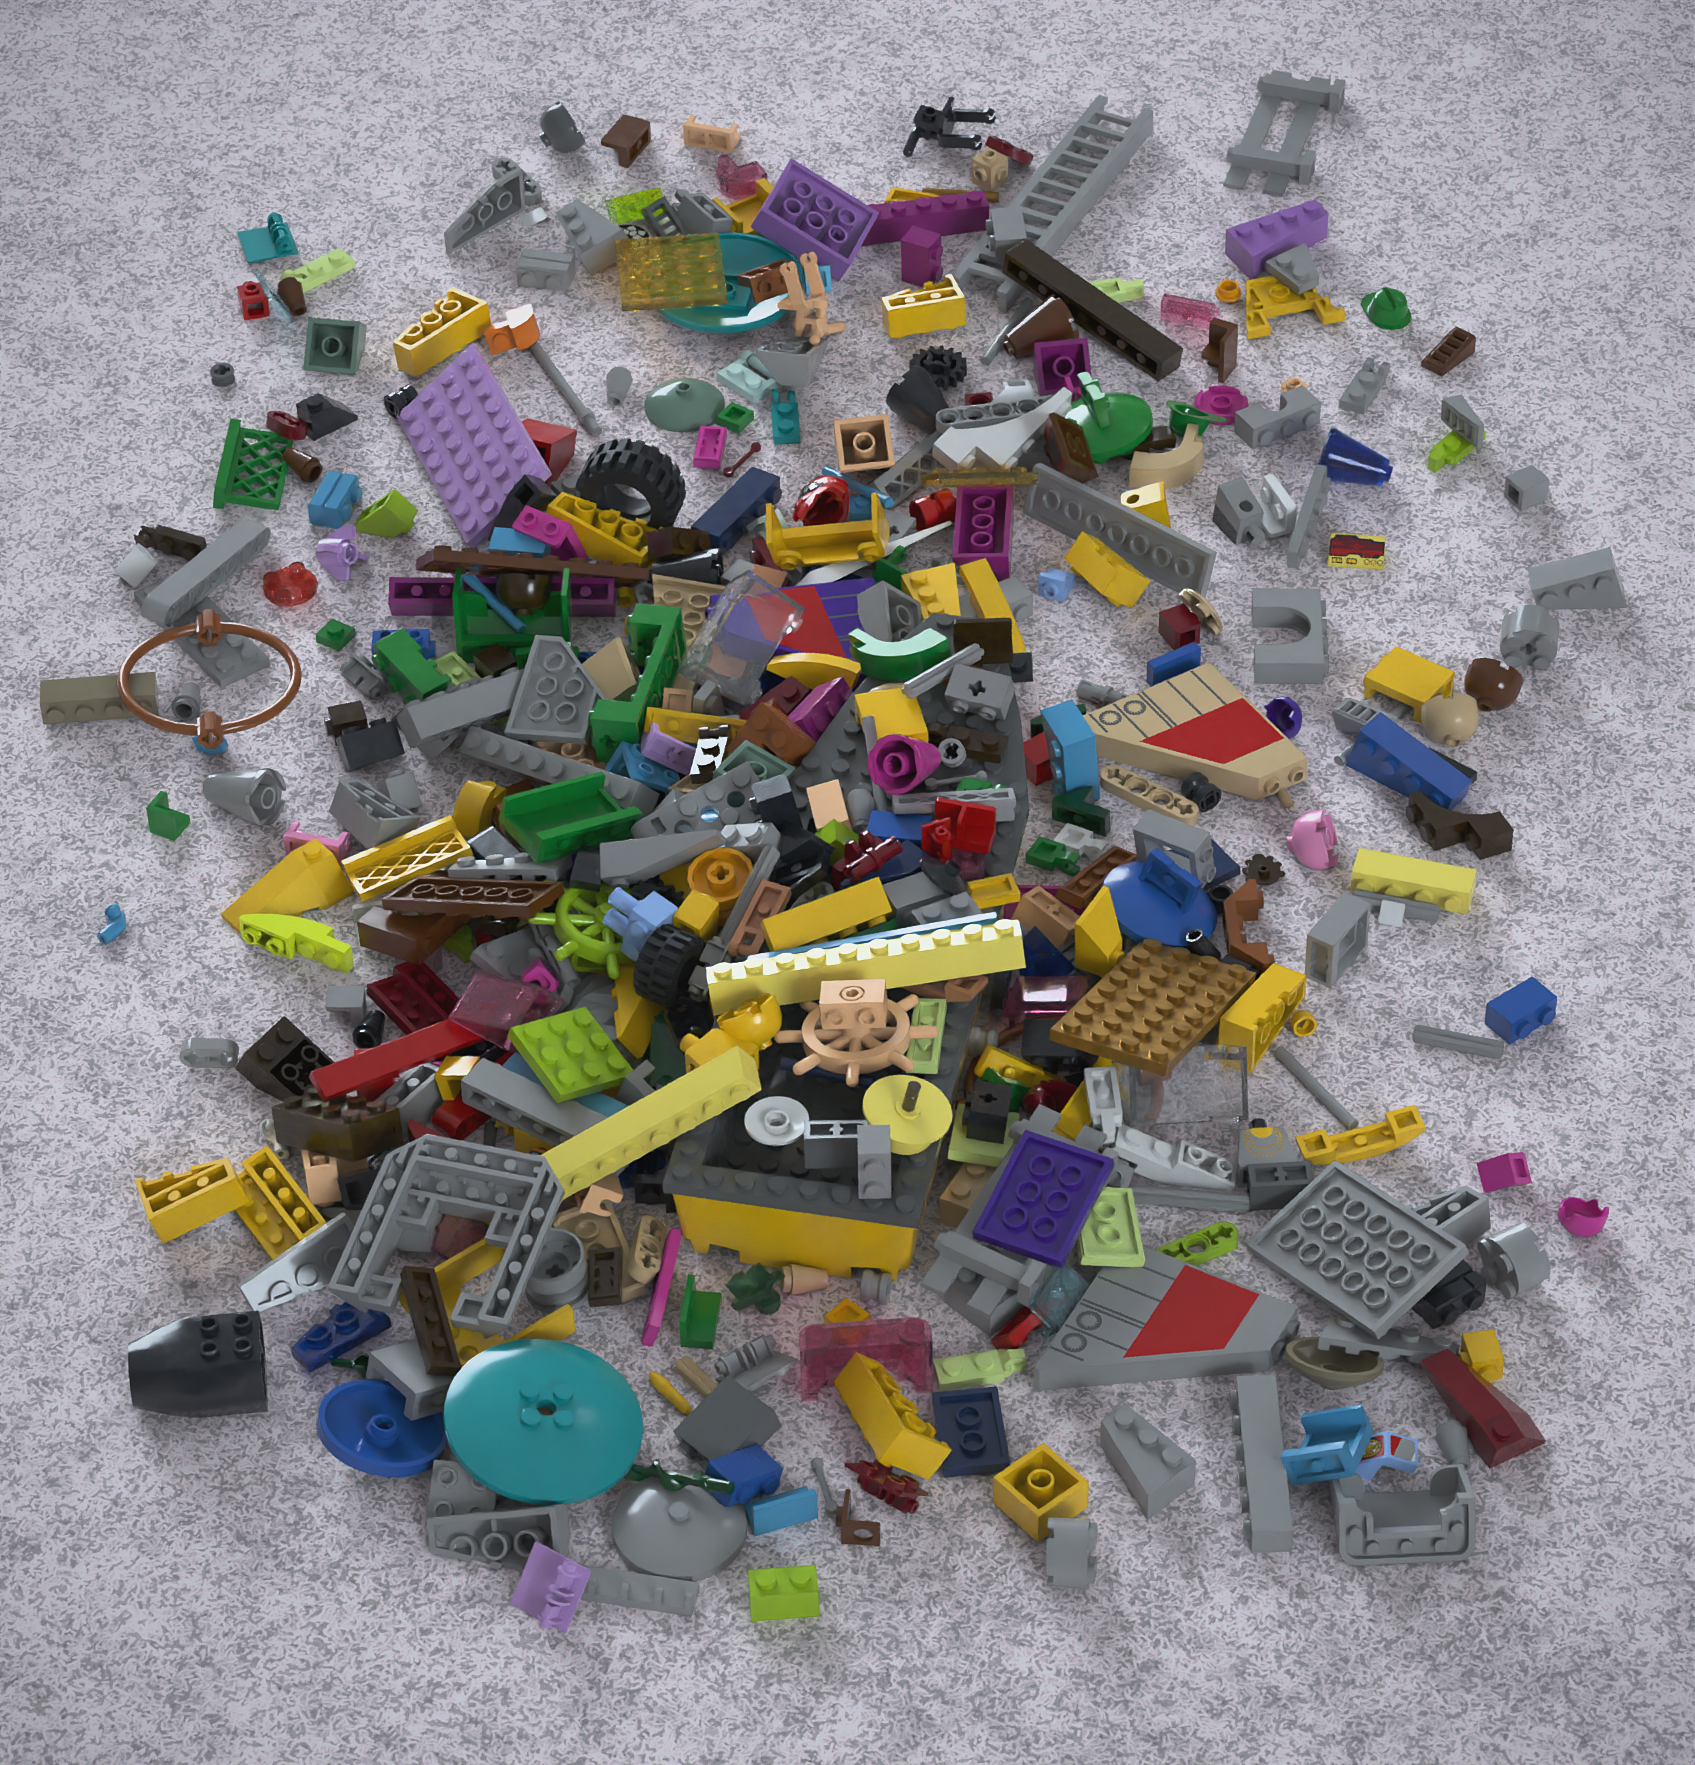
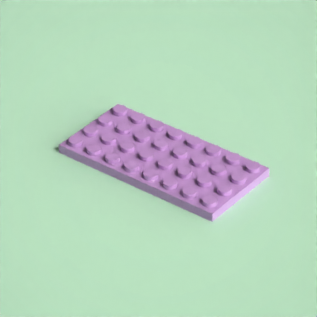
(471, 443)

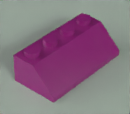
(984, 527)

